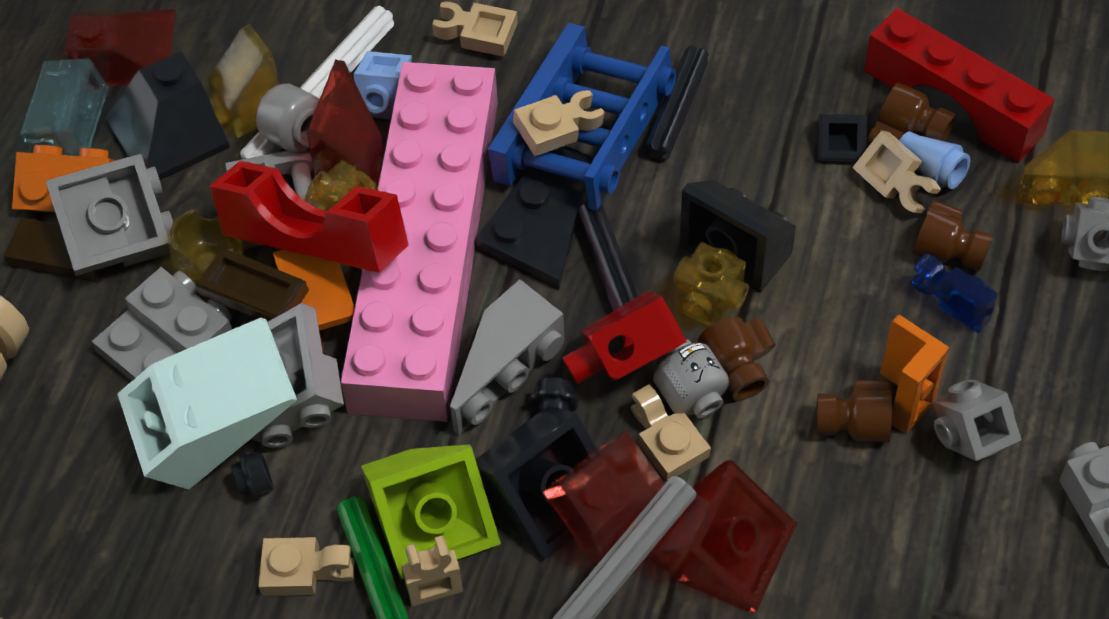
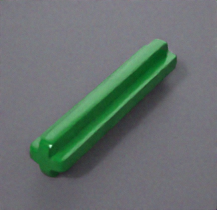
(371, 559)

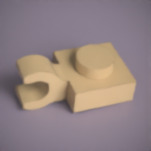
(668, 440)
(296, 564)

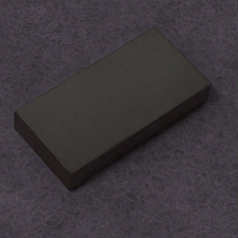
(43, 249)
(250, 286)

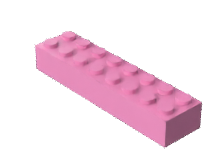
(414, 309)

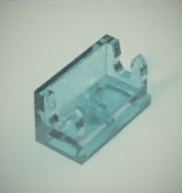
(65, 105)

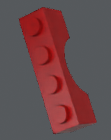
(1002, 106)
(263, 209)

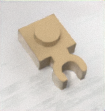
(481, 29)
(553, 124)
(891, 170)
(431, 573)

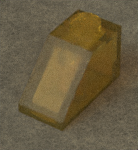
(242, 80)

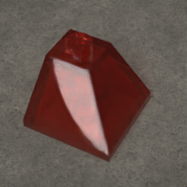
(121, 40)
(344, 128)
(605, 494)
(727, 539)

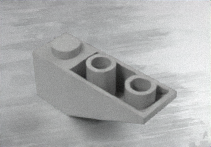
(509, 343)

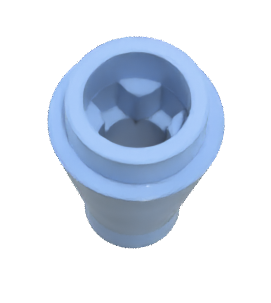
(940, 159)

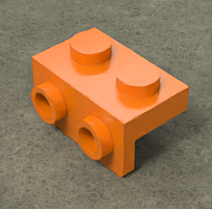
(46, 163)

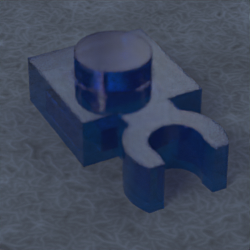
(959, 294)

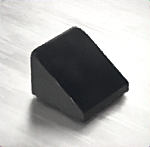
(841, 137)

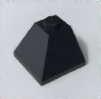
(167, 118)

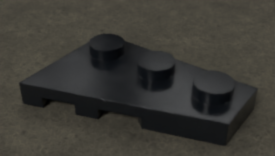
(537, 222)

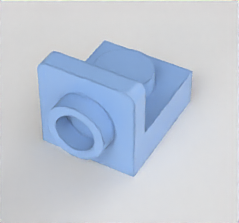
(378, 81)

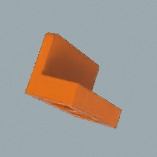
(326, 287)
(916, 366)

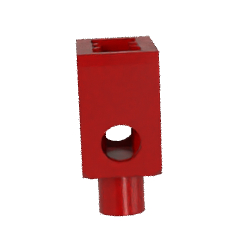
(646, 332)

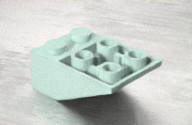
(205, 403)

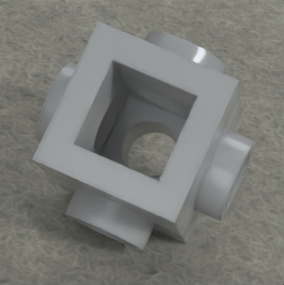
(1079, 234)
(975, 420)

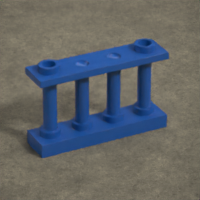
(557, 77)

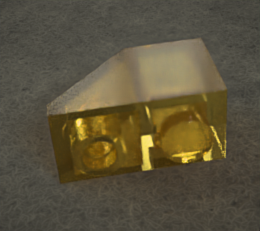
(1068, 171)

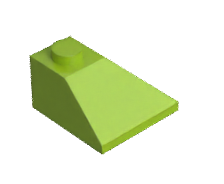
(431, 496)

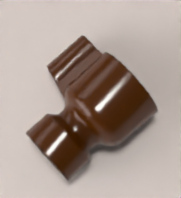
(910, 111)
(946, 238)
(735, 348)
(863, 415)

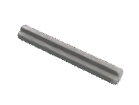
(629, 551)

